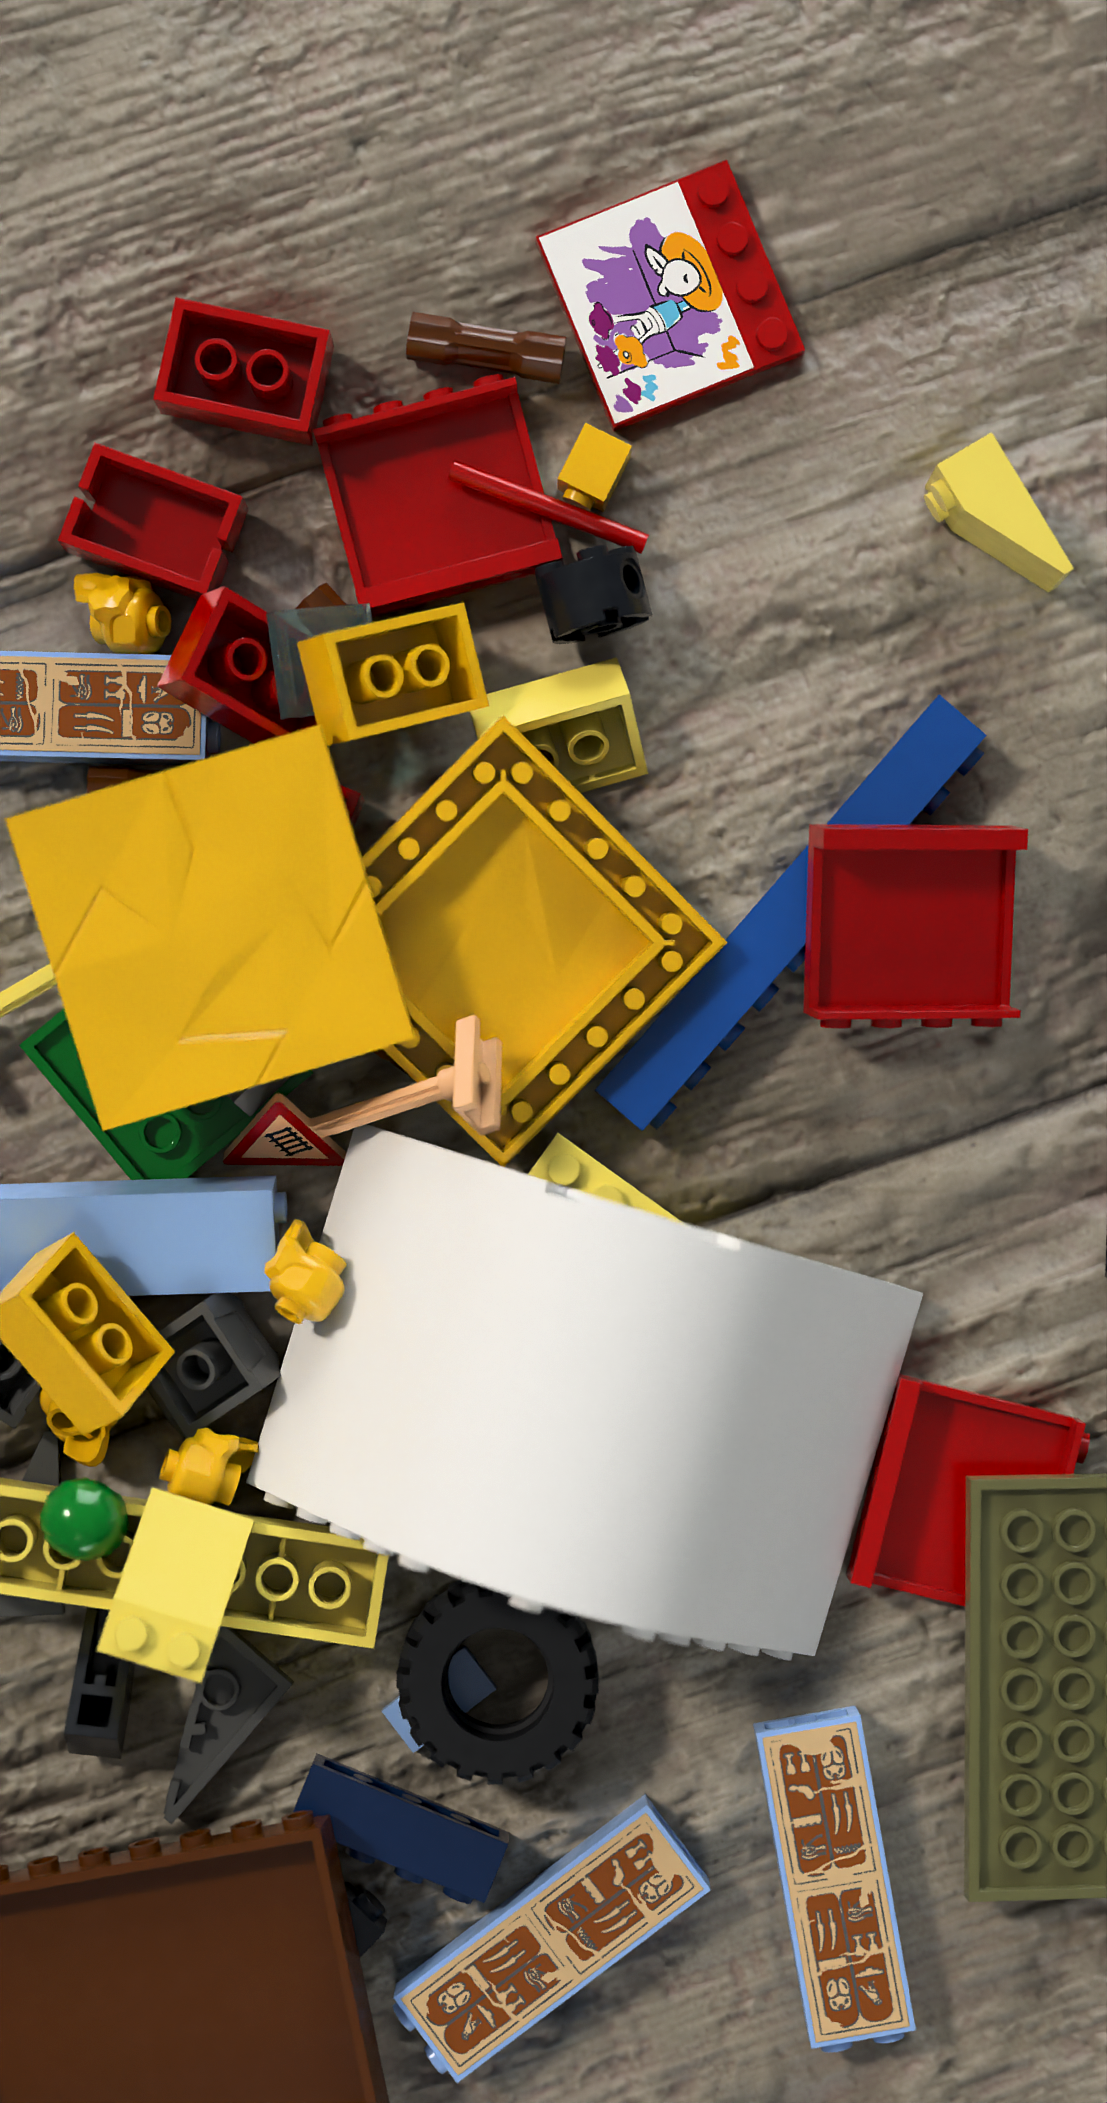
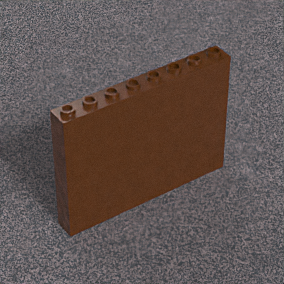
(187, 1973)

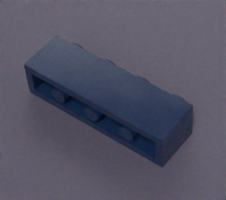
(405, 1830)

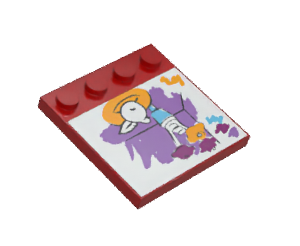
(670, 295)

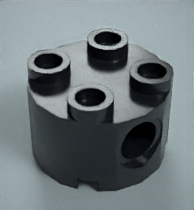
(594, 595)

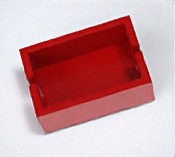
(153, 523)

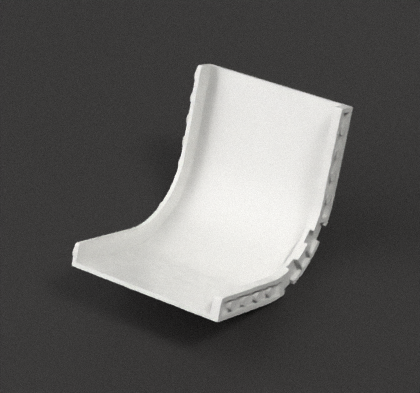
(584, 1401)

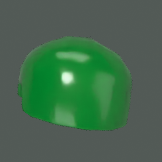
(84, 1519)

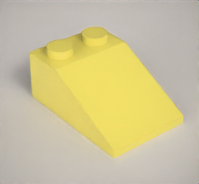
(993, 511)
(175, 1585)

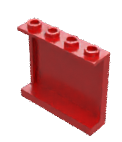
(409, 526)
(910, 923)
(916, 1492)

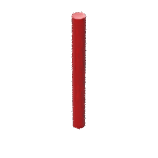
(547, 506)

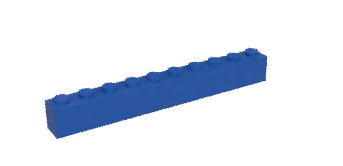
(775, 929)

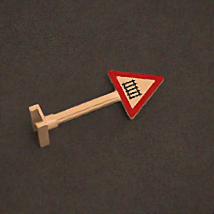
(288, 1137)

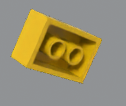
(393, 673)
(80, 1334)

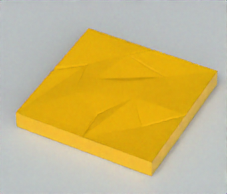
(536, 920)
(211, 927)

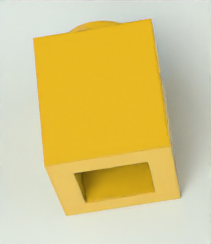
(593, 469)

